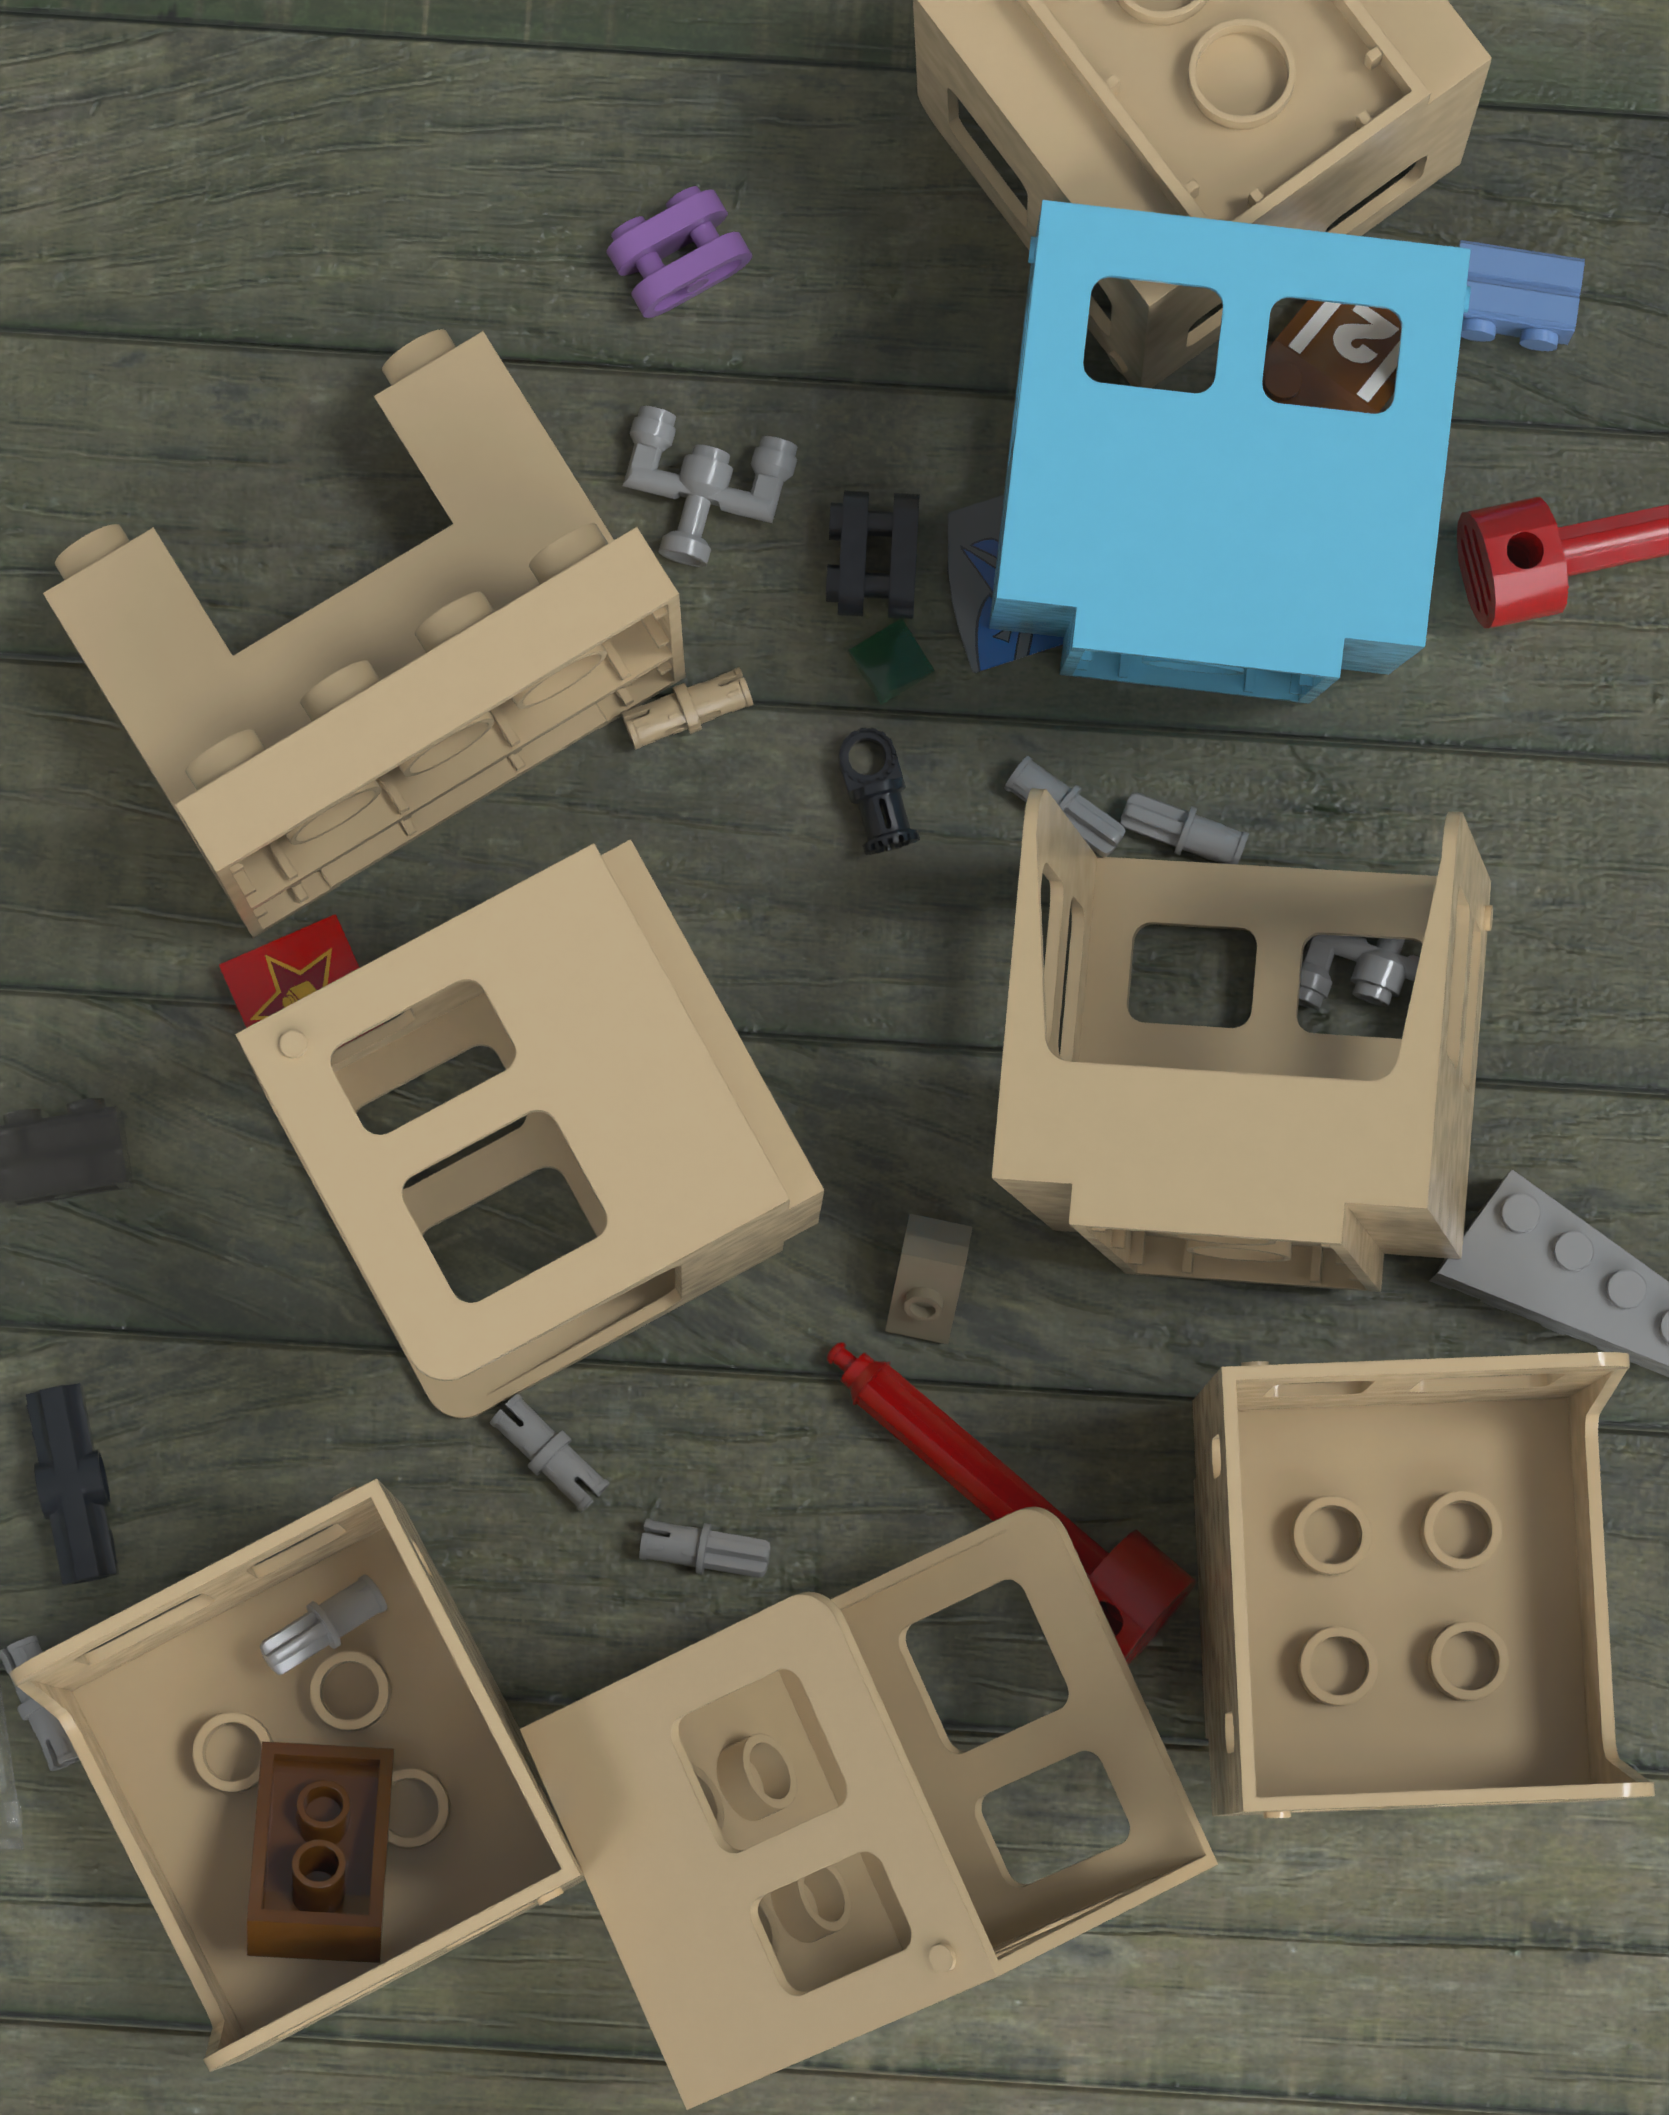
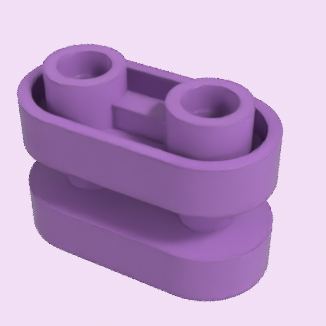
(688, 219)

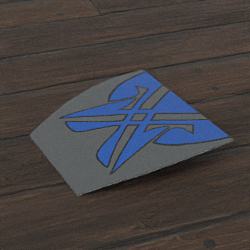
(971, 572)

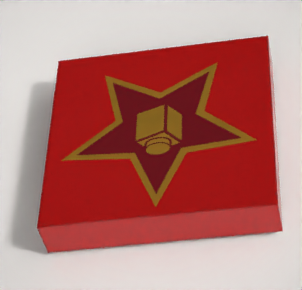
(289, 969)

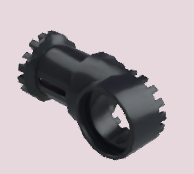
(878, 789)

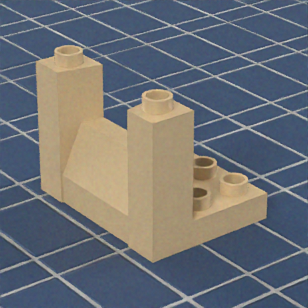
(402, 686)

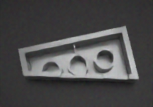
(1562, 1273)

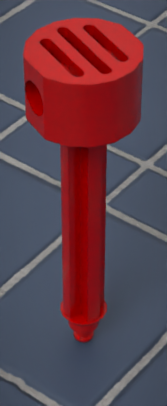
(1520, 560)
(1132, 1583)

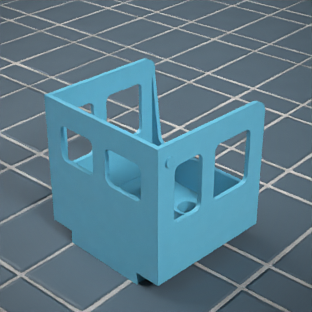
(1215, 526)

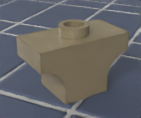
(929, 1279)

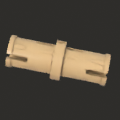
(687, 708)

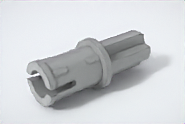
(1093, 824)
(1183, 829)
(704, 1549)
(323, 1625)

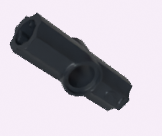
(72, 1484)

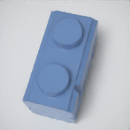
(1522, 295)

